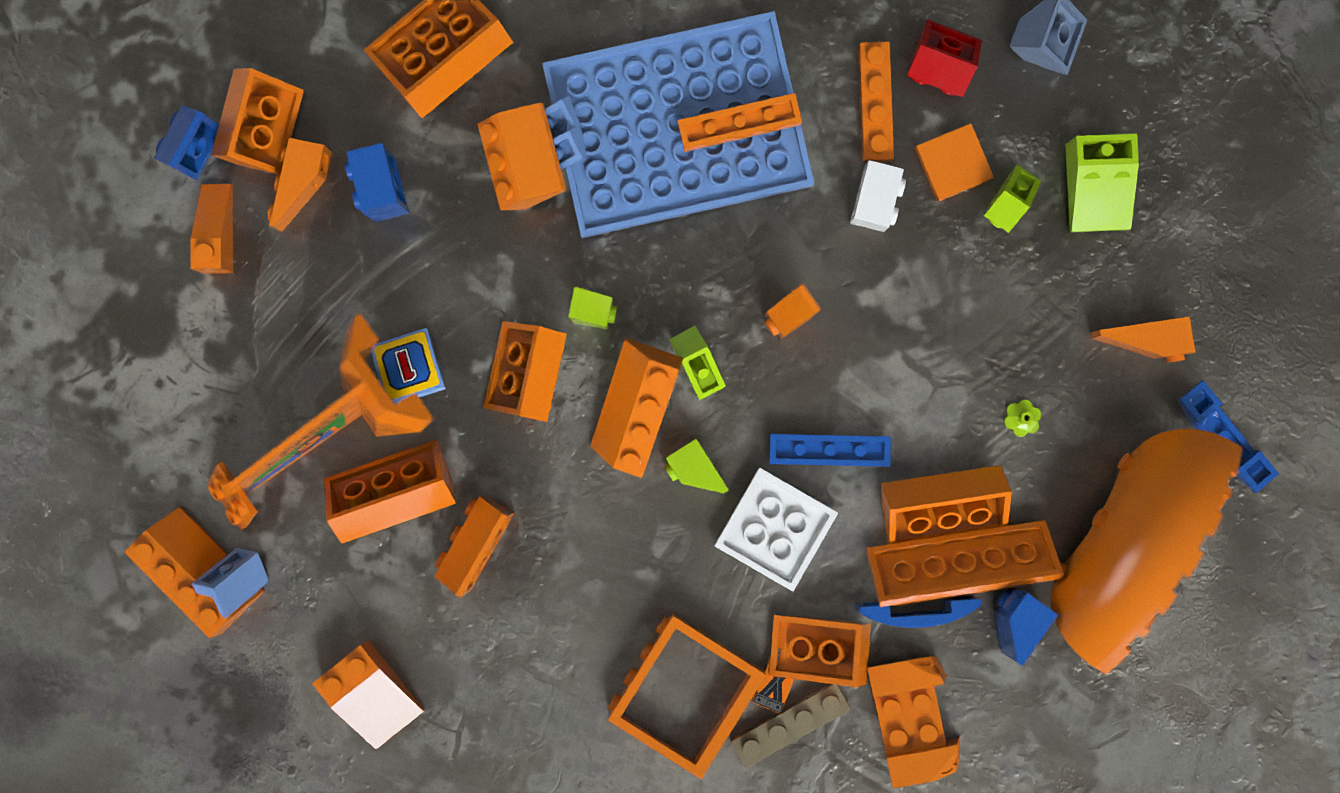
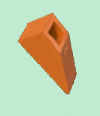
(301, 176)

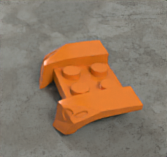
(913, 721)

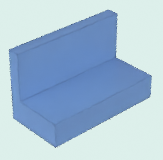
(233, 580)

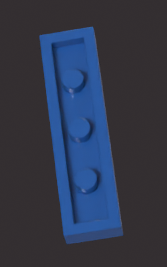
(829, 450)

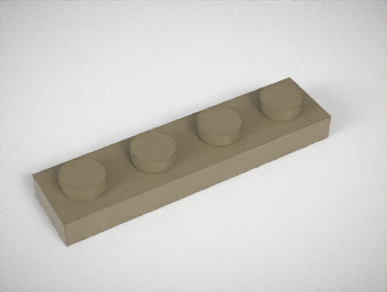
(790, 725)

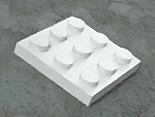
(776, 529)

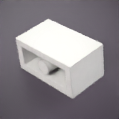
(877, 196)

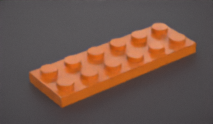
(963, 563)

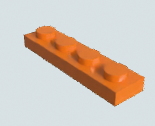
(876, 102)
(739, 122)

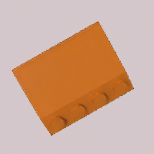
(437, 49)

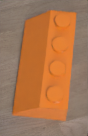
(635, 406)
(388, 491)
(945, 504)
(175, 556)

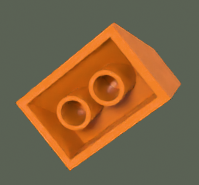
(256, 120)
(521, 157)
(525, 370)
(472, 545)

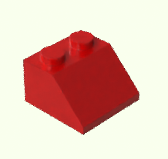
(945, 58)

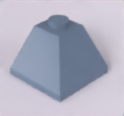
(1049, 35)

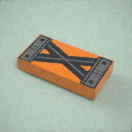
(773, 690)

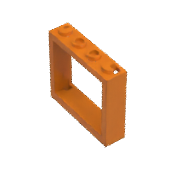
(727, 720)

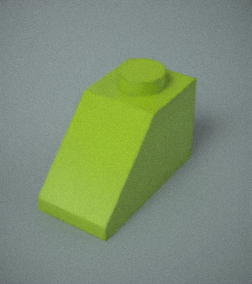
(1012, 199)
(592, 309)
(697, 362)
(694, 468)

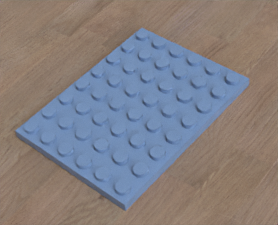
(631, 134)

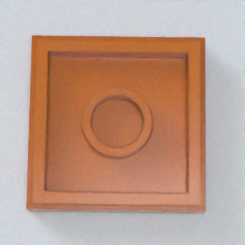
(954, 162)

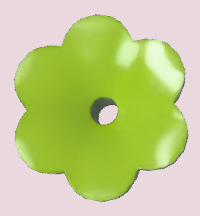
(1016, 421)

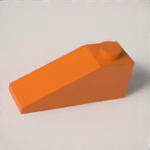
(213, 230)
(791, 312)
(1153, 339)

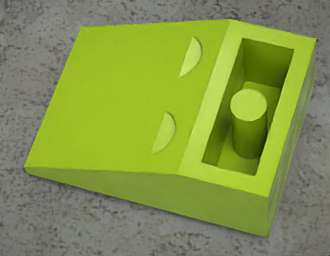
(1101, 181)

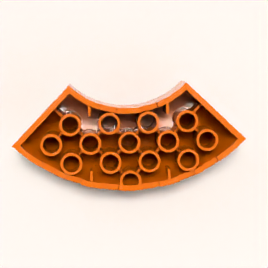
(1143, 542)

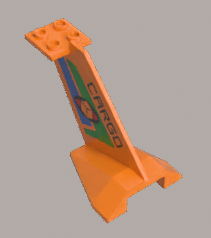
(363, 397)

